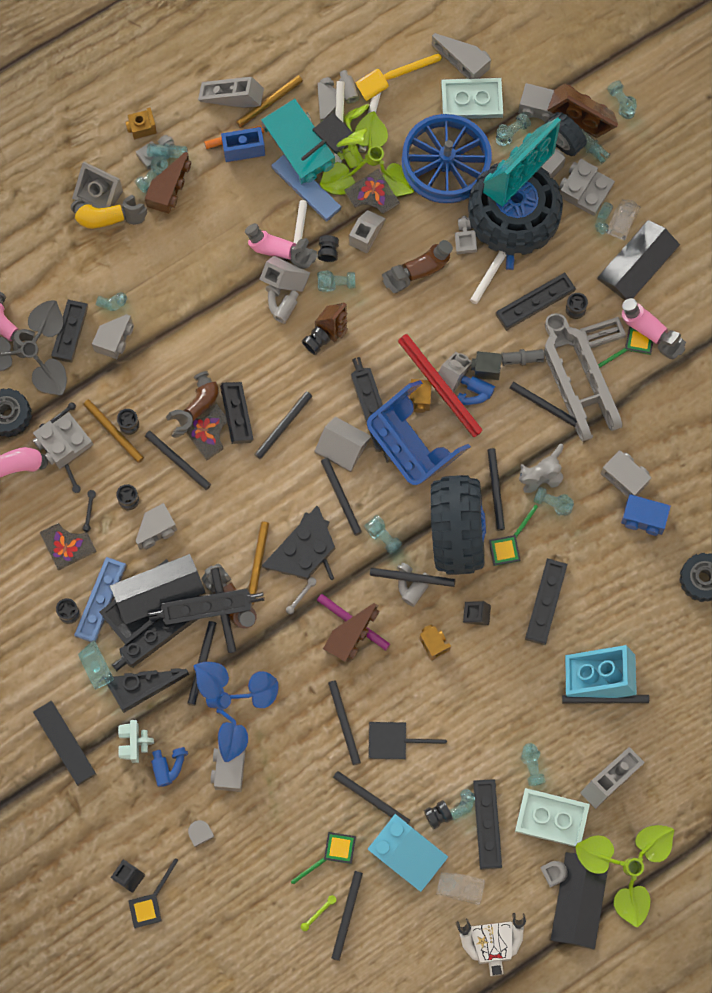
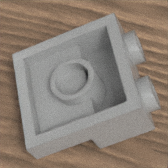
(585, 187)
(62, 440)

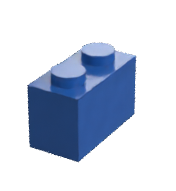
(243, 144)
(645, 515)

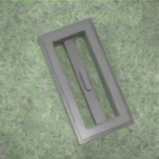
(608, 339)

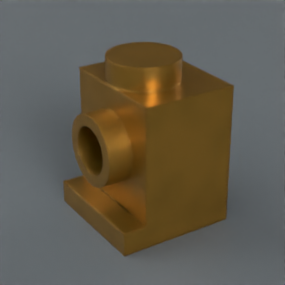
(141, 124)
(421, 396)
(433, 642)

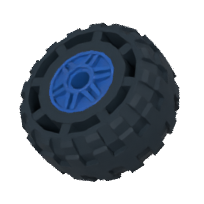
(524, 221)
(457, 525)

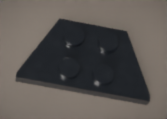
(303, 549)

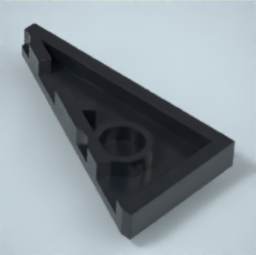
(136, 688)

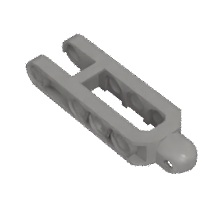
(560, 335)

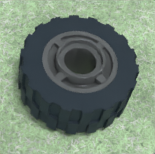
(20, 414)
(690, 577)

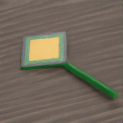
(635, 342)
(505, 549)
(338, 849)

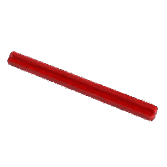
(440, 385)

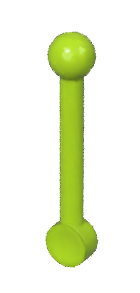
(331, 901)

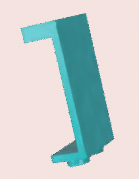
(295, 138)

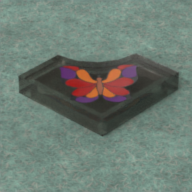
(373, 191)
(206, 431)
(66, 546)

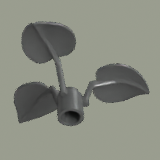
(51, 376)

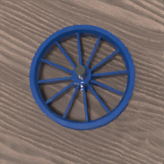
(445, 157)

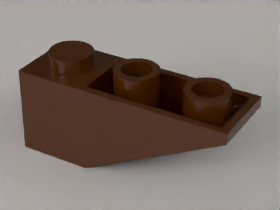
(165, 186)
(333, 321)
(345, 637)

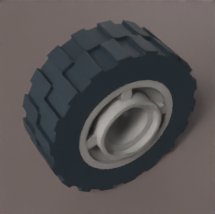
(570, 136)

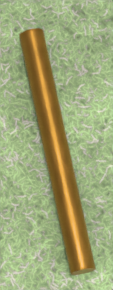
(269, 101)
(113, 431)
(258, 557)

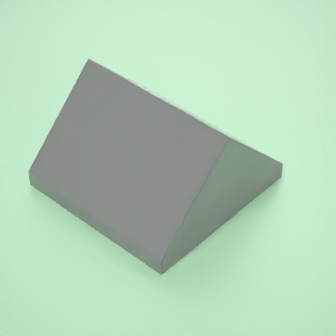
(97, 187)
(342, 443)

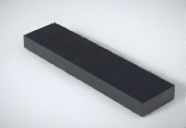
(535, 301)
(546, 601)
(64, 743)
(487, 824)

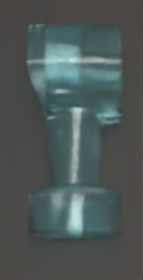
(627, 103)
(505, 133)
(157, 166)
(327, 281)
(562, 504)
(376, 529)
(530, 756)

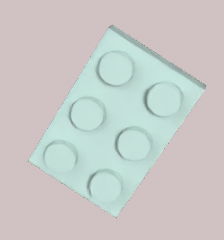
(472, 97)
(552, 817)

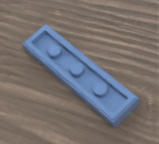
(310, 192)
(101, 596)

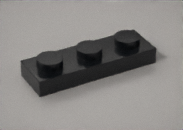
(68, 337)
(236, 412)

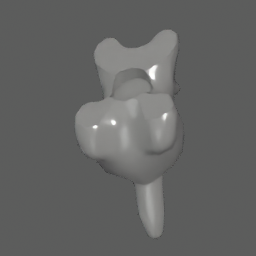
(546, 471)

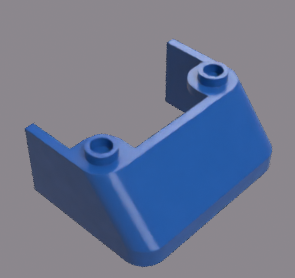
(403, 444)

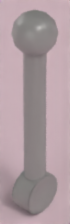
(311, 582)

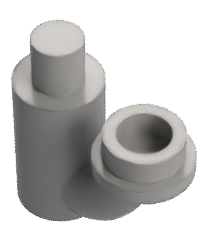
(350, 91)
(285, 308)
(416, 589)

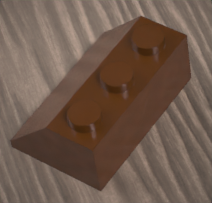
(585, 112)

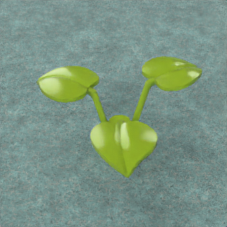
(351, 152)
(340, 178)
(596, 854)

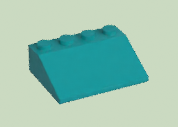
(522, 163)

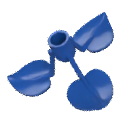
(210, 682)

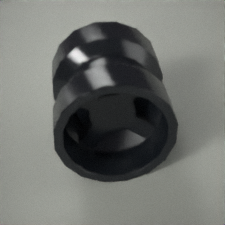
(328, 248)
(579, 302)
(316, 340)
(127, 417)
(124, 494)
(67, 606)
(438, 814)

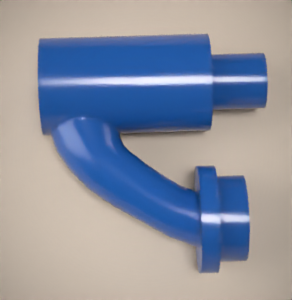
(477, 386)
(160, 766)

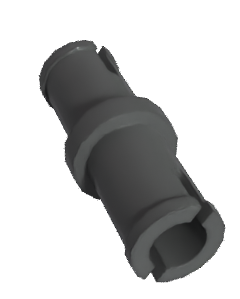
(522, 357)

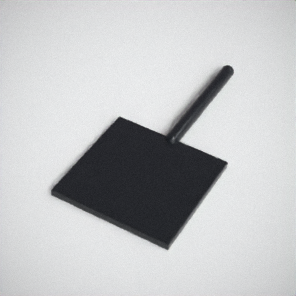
(330, 132)
(389, 740)

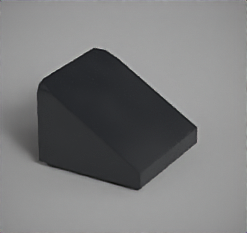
(477, 613)
(128, 876)

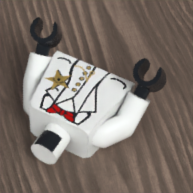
(493, 942)

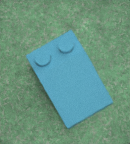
(601, 673)
(408, 853)

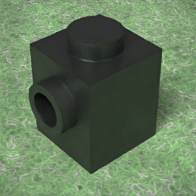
(486, 365)

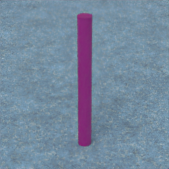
(346, 616)

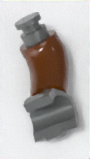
(427, 264)
(205, 397)
(241, 619)

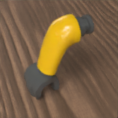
(95, 217)

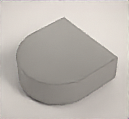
(199, 832)
(554, 872)

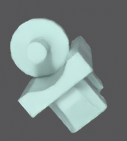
(131, 751)

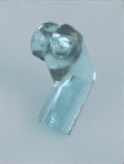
(603, 214)
(113, 303)
(465, 806)

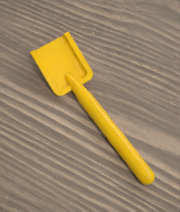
(377, 82)

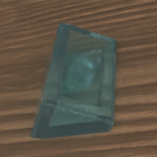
(95, 665)

